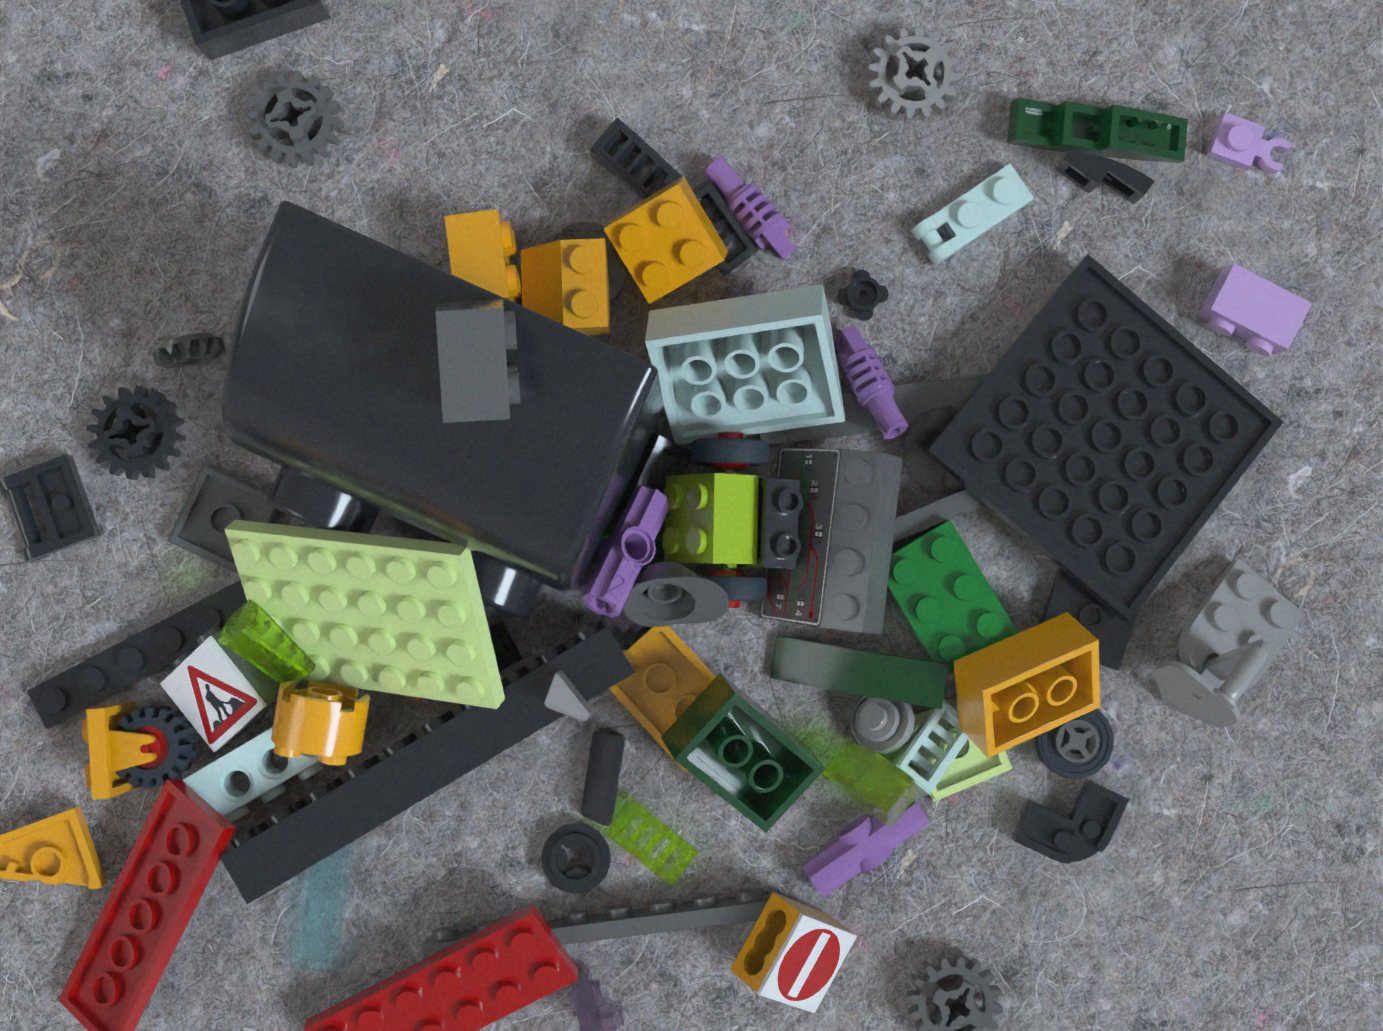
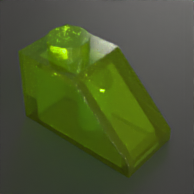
(872, 782)

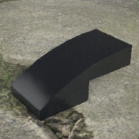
(1090, 170)

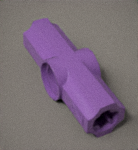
(616, 569)
(861, 848)

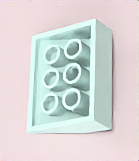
(746, 364)

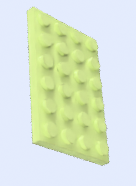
(374, 609)

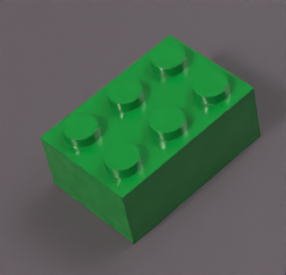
(945, 597)

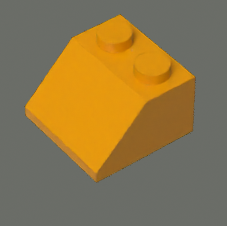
(568, 283)

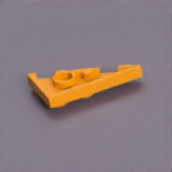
(52, 852)

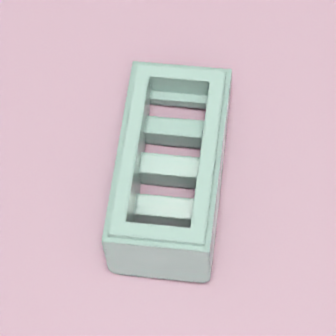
(943, 758)

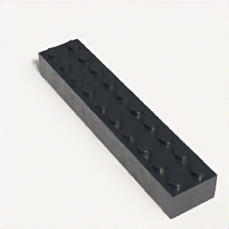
(421, 766)

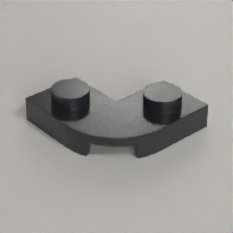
(1076, 836)

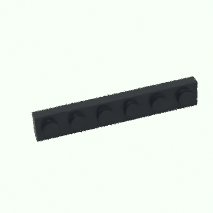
(132, 658)

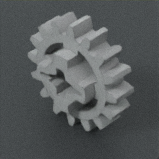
(905, 60)

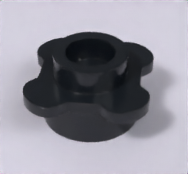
(863, 283)

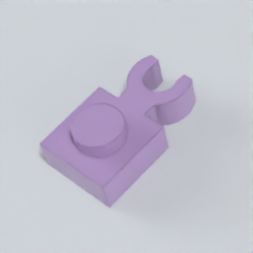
(1241, 143)

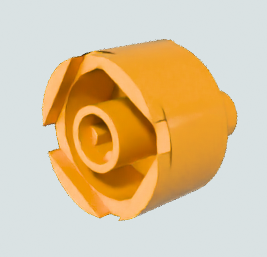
(319, 721)

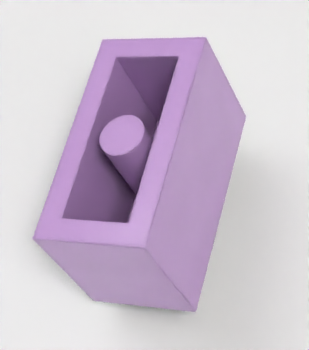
(1254, 310)

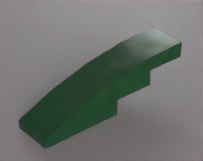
(1099, 131)
(859, 672)

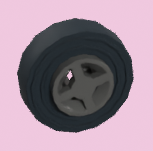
(1084, 751)

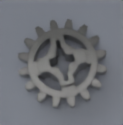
(311, 117)
(960, 985)

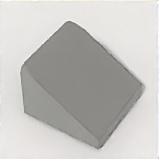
(566, 698)

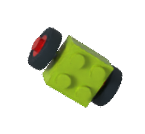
(717, 514)

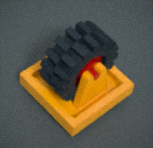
(134, 747)

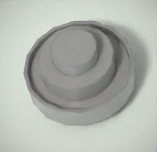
(882, 724)

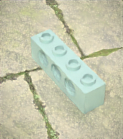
(216, 781)

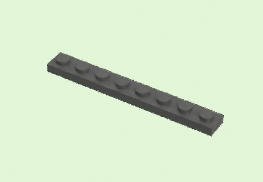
(622, 921)

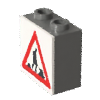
(219, 690)

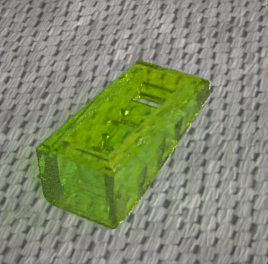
(265, 644)
(624, 818)

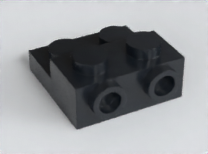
(778, 514)

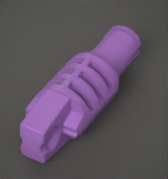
(751, 208)
(869, 381)

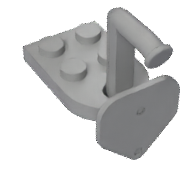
(1242, 631)

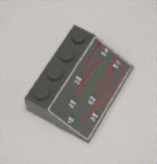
(843, 537)

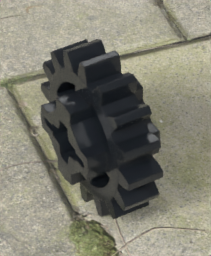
(128, 416)

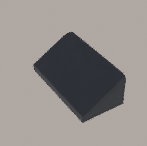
(602, 777)

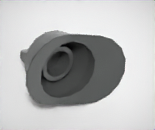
(673, 595)

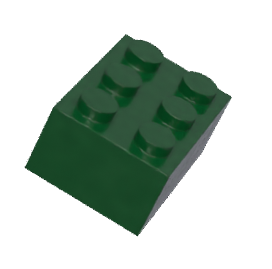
(742, 753)

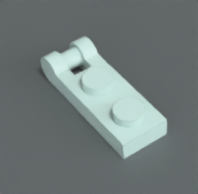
(974, 213)

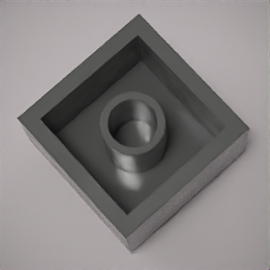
(474, 361)

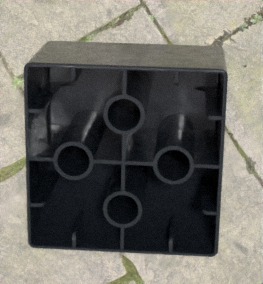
(345, 393)

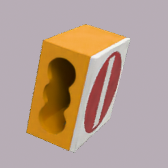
(793, 953)

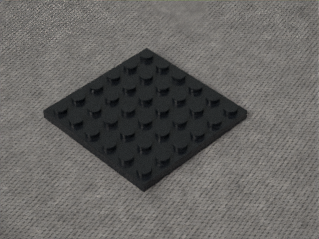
(1104, 438)

